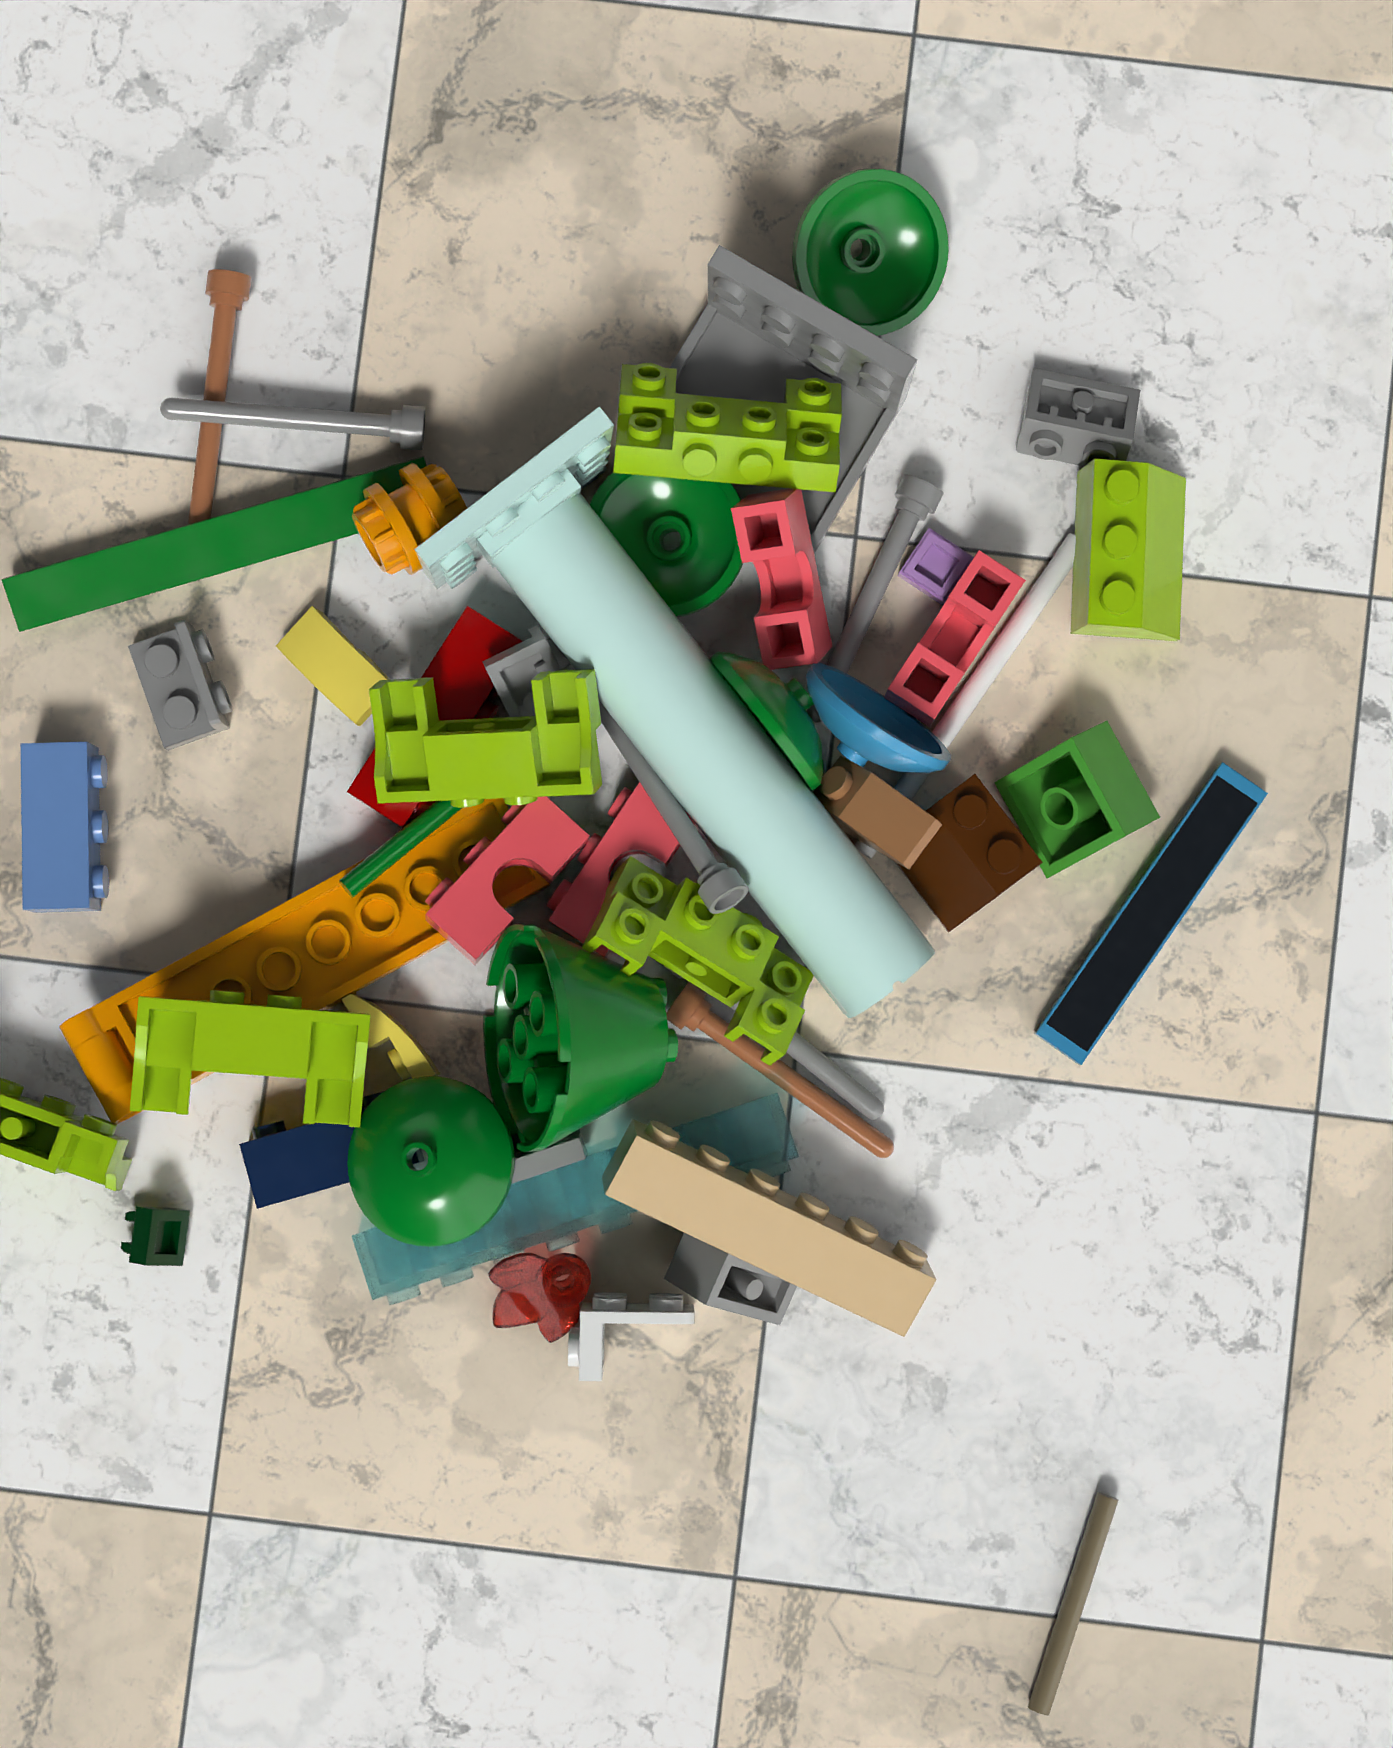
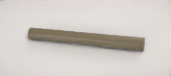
(1073, 1604)

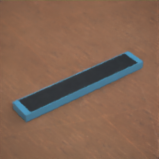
(1150, 913)

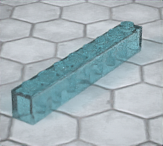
(566, 1201)

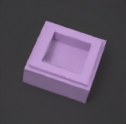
(935, 566)

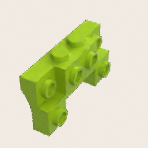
(728, 437)
(487, 756)
(719, 953)
(250, 1040)
(58, 1140)

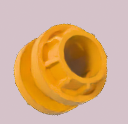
(407, 517)

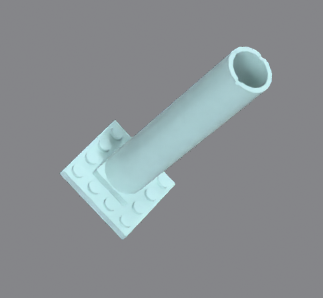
(683, 715)

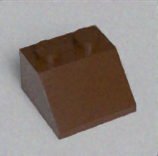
(970, 856)

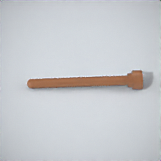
(227, 294)
(694, 1012)

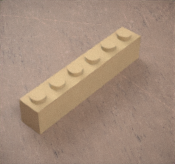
(768, 1226)

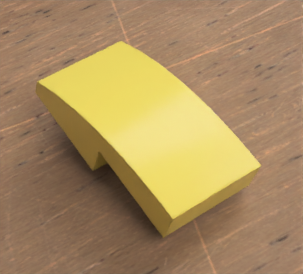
(332, 664)
(408, 1055)

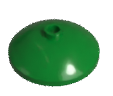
(900, 253)
(647, 508)
(779, 710)
(465, 1170)

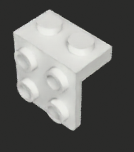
(587, 1341)

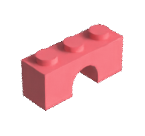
(792, 613)
(954, 638)
(635, 830)
(535, 837)

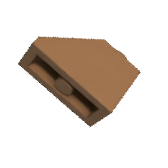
(875, 812)

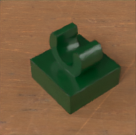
(157, 1236)

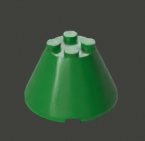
(568, 1035)

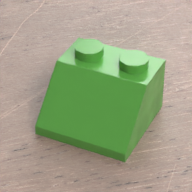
(1077, 798)

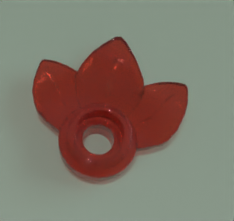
(534, 1296)

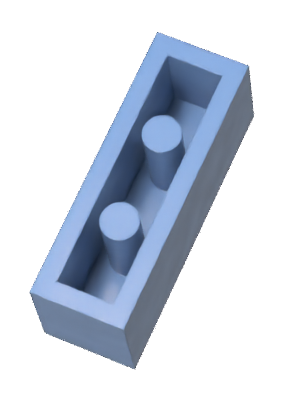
(63, 827)

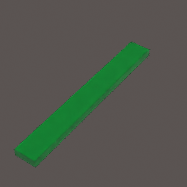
(193, 550)

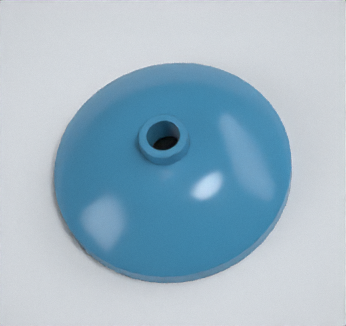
(872, 725)

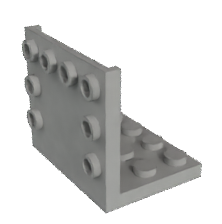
(769, 332)

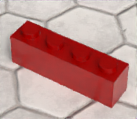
(461, 693)

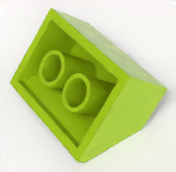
(1128, 551)

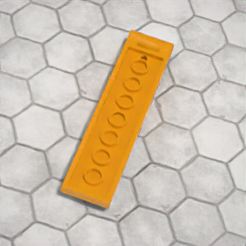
(306, 948)

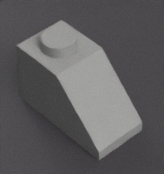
(728, 1282)

